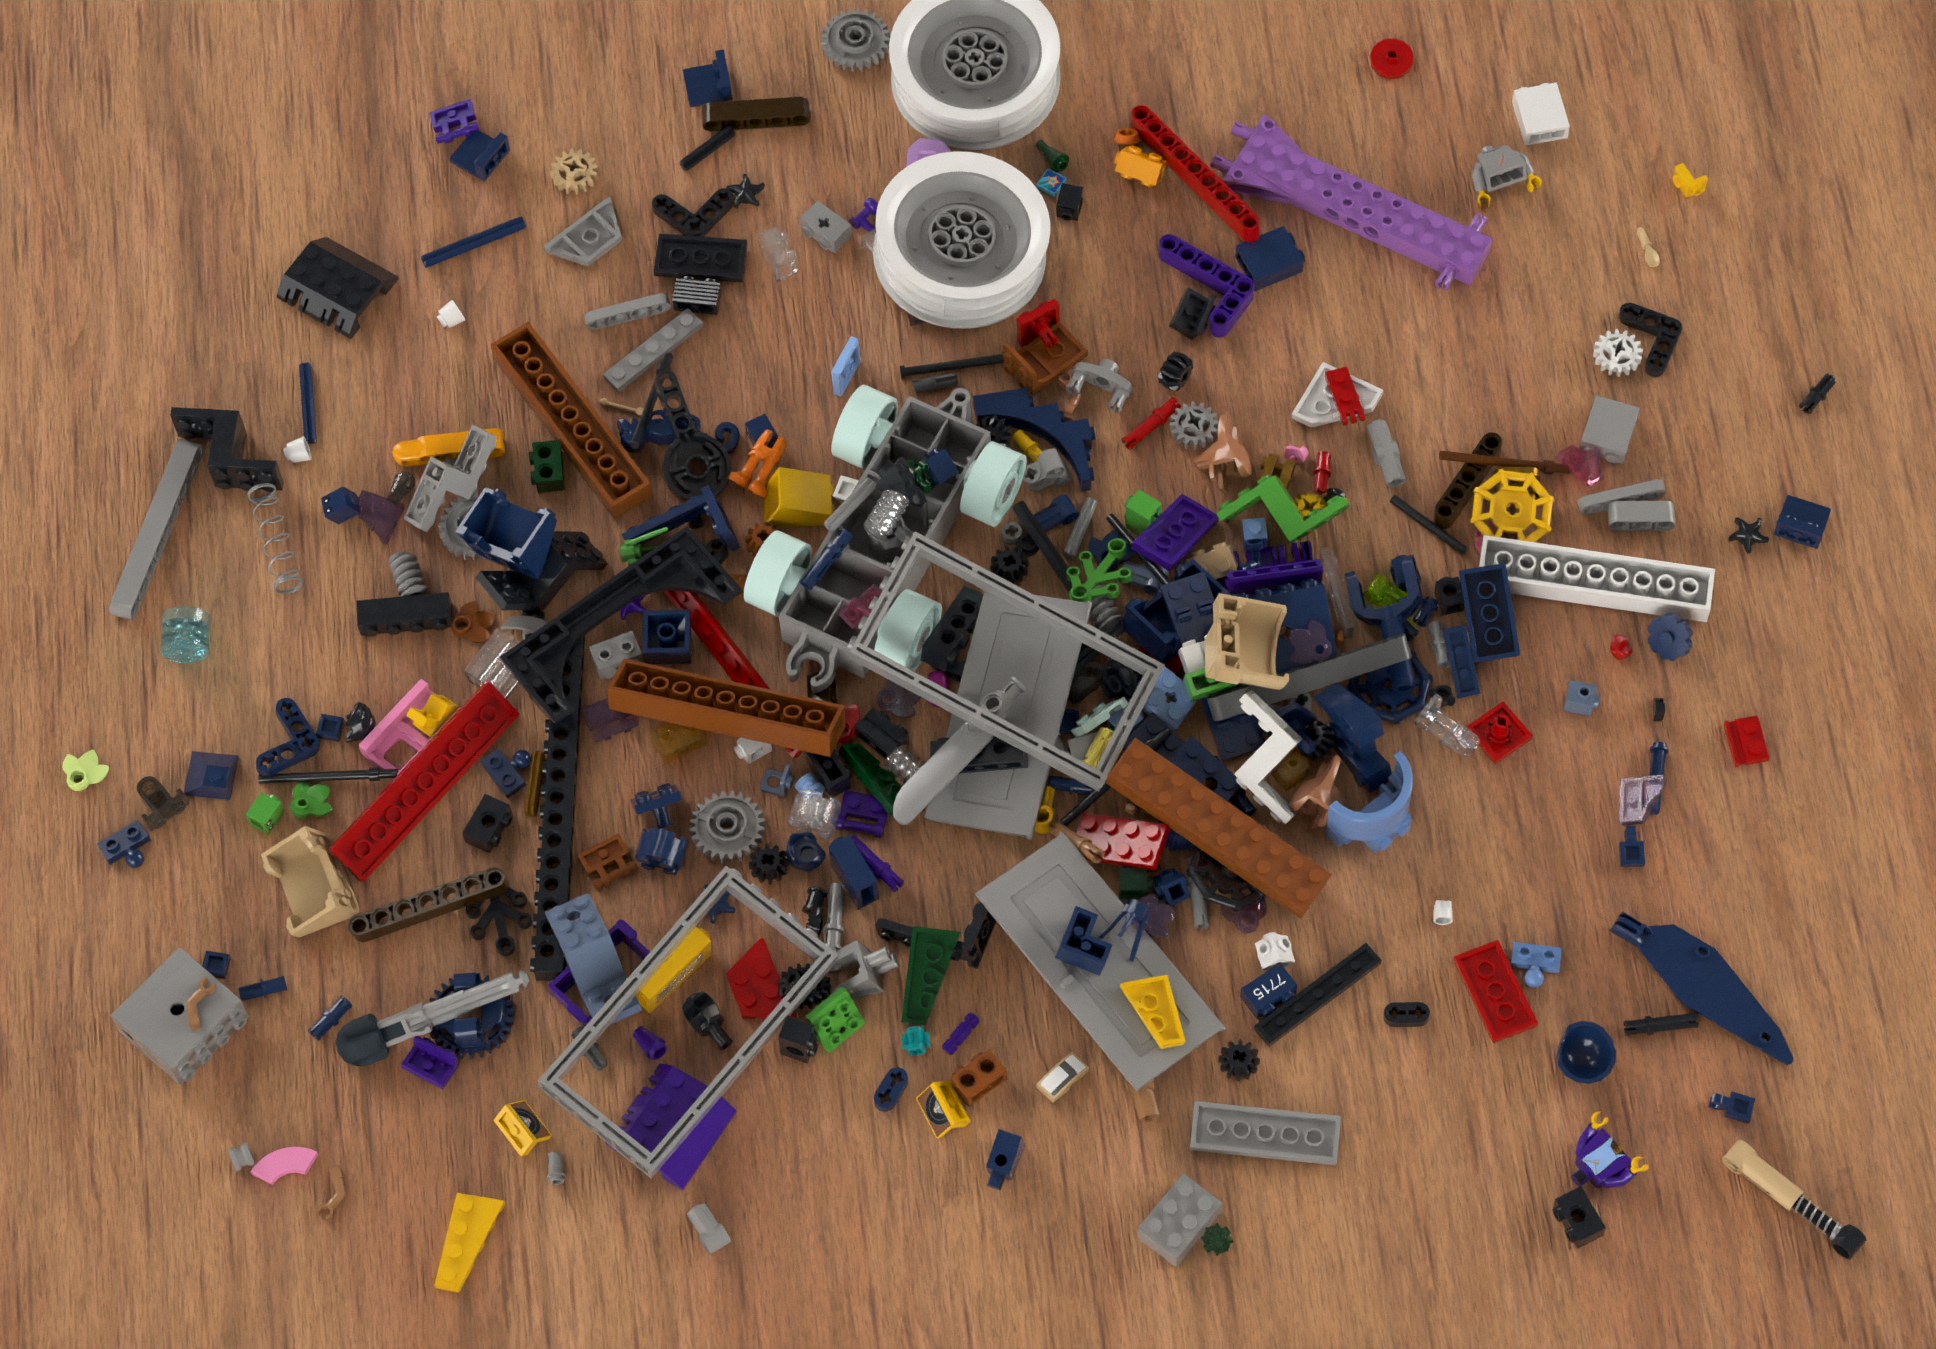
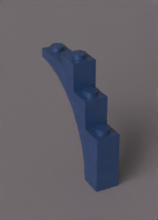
(1045, 421)

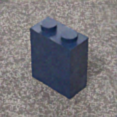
(1270, 258)
(853, 871)

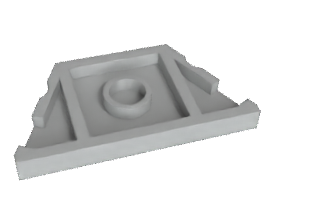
(588, 236)

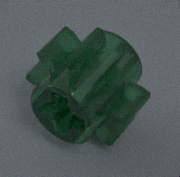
(1217, 1239)

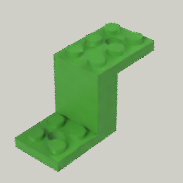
(1283, 508)

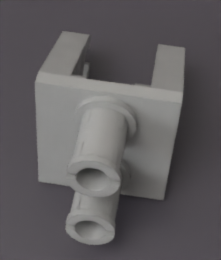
(871, 964)

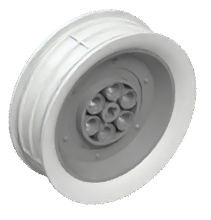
(963, 109)
(947, 192)

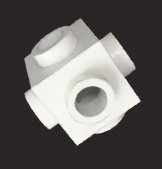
(1274, 950)

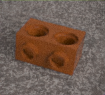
(982, 1081)

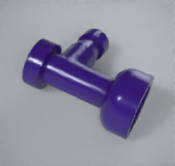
(860, 219)

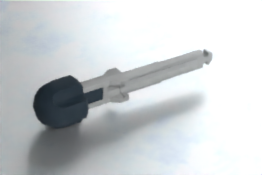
(368, 1039)

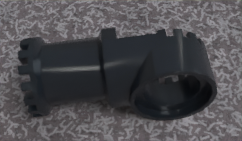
(814, 908)

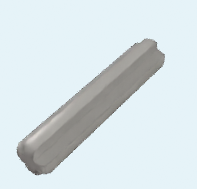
(850, 504)
(1080, 528)

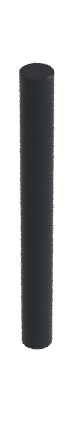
(1428, 524)

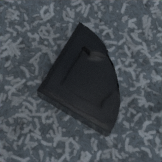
(1658, 709)

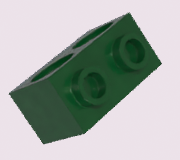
(547, 466)

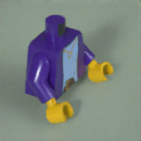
(1602, 1159)

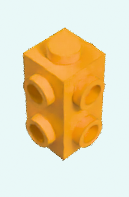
(1139, 165)

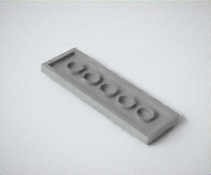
(1265, 1133)

